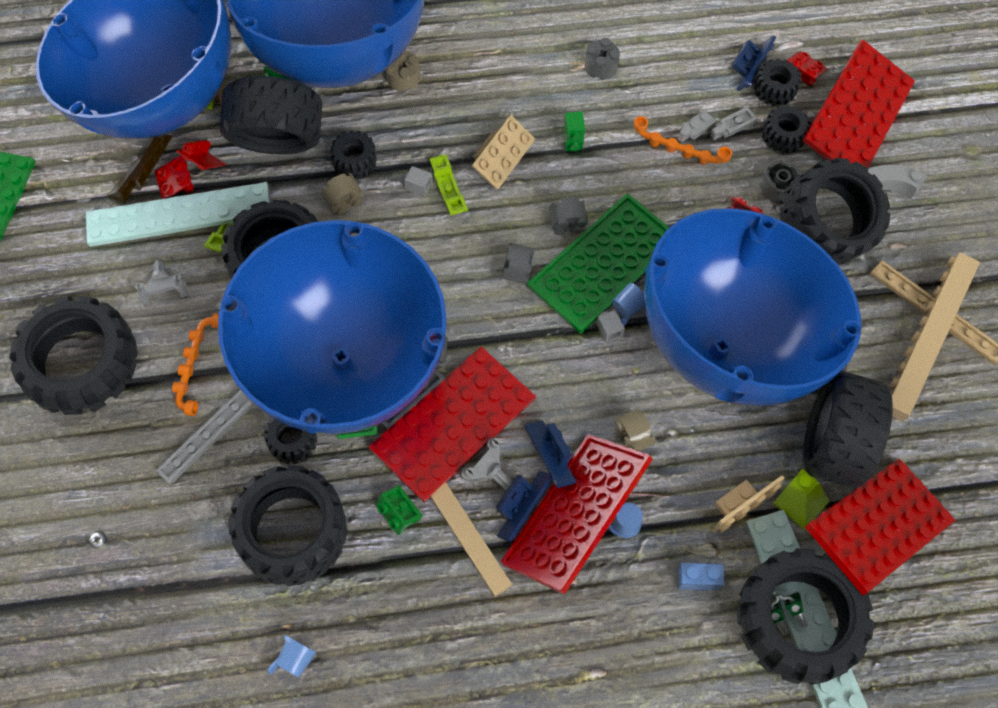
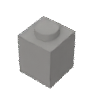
(417, 181)
(610, 326)

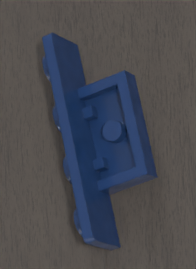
(750, 59)
(553, 451)
(519, 502)

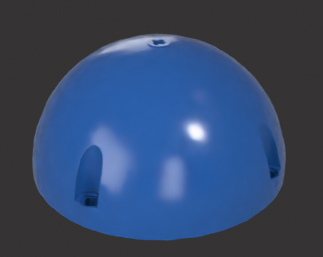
(326, 39)
(134, 63)
(318, 300)
(746, 313)

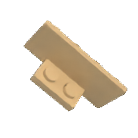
(502, 151)
(741, 500)

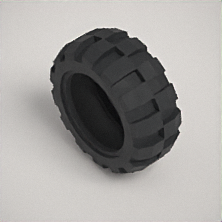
(49, 327)
(772, 649)

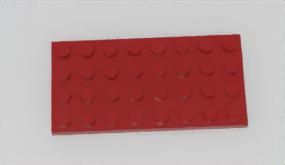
(859, 107)
(452, 424)
(577, 515)
(880, 525)

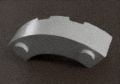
(899, 179)

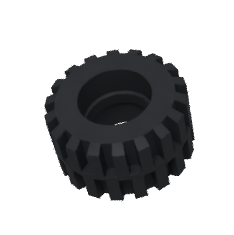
(777, 71)
(789, 118)
(351, 143)
(288, 452)

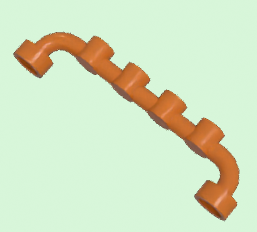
(724, 153)
(186, 370)

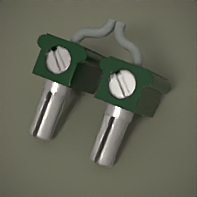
(793, 604)

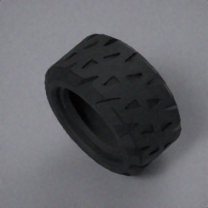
(271, 115)
(861, 193)
(258, 224)
(848, 430)
(262, 493)

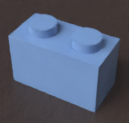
(700, 576)

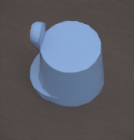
(629, 302)
(627, 521)
(292, 658)

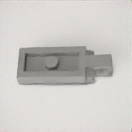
(733, 123)
(696, 126)

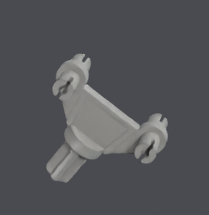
(160, 282)
(488, 466)

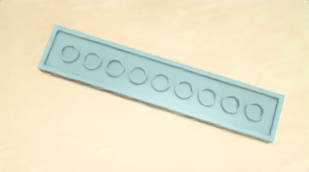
(171, 214)
(773, 535)

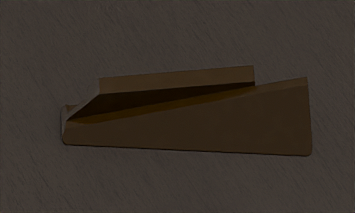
(141, 169)

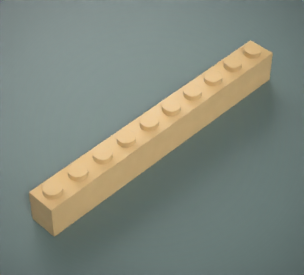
(931, 334)

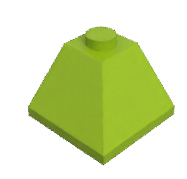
(802, 499)

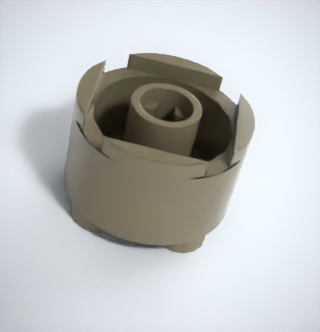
(404, 72)
(342, 193)
(635, 430)

